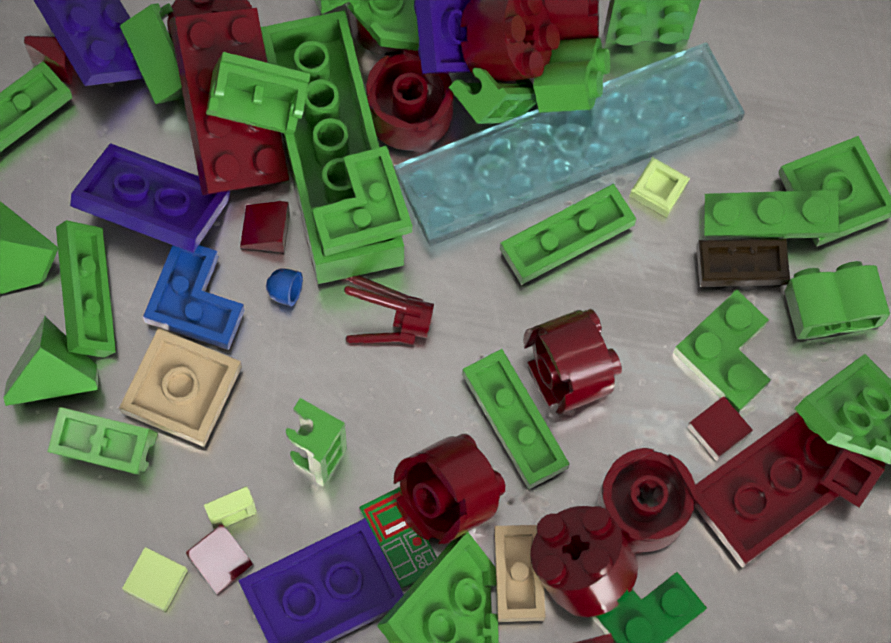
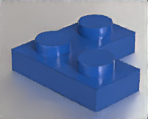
(185, 307)

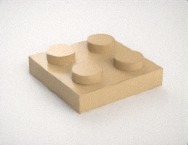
(180, 387)

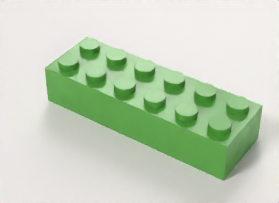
(332, 126)

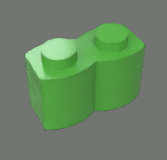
(573, 76)
(836, 301)

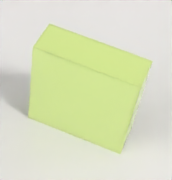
(659, 187)
(231, 508)
(155, 579)

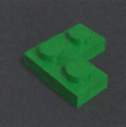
(655, 616)

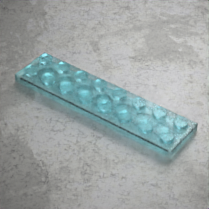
(561, 150)

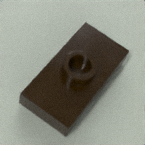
(743, 262)

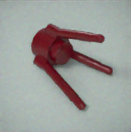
(411, 313)

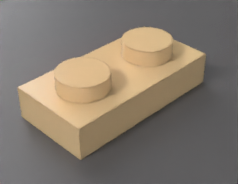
(517, 586)

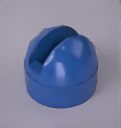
(284, 286)

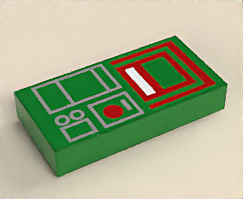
(402, 547)

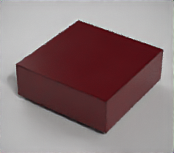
(720, 428)

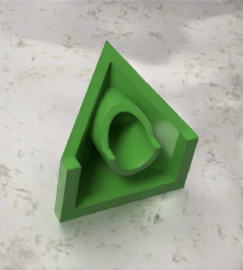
(23, 253)
(49, 369)

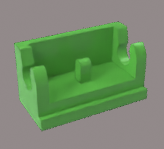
(154, 52)
(257, 93)
(492, 100)
(320, 437)
(101, 441)

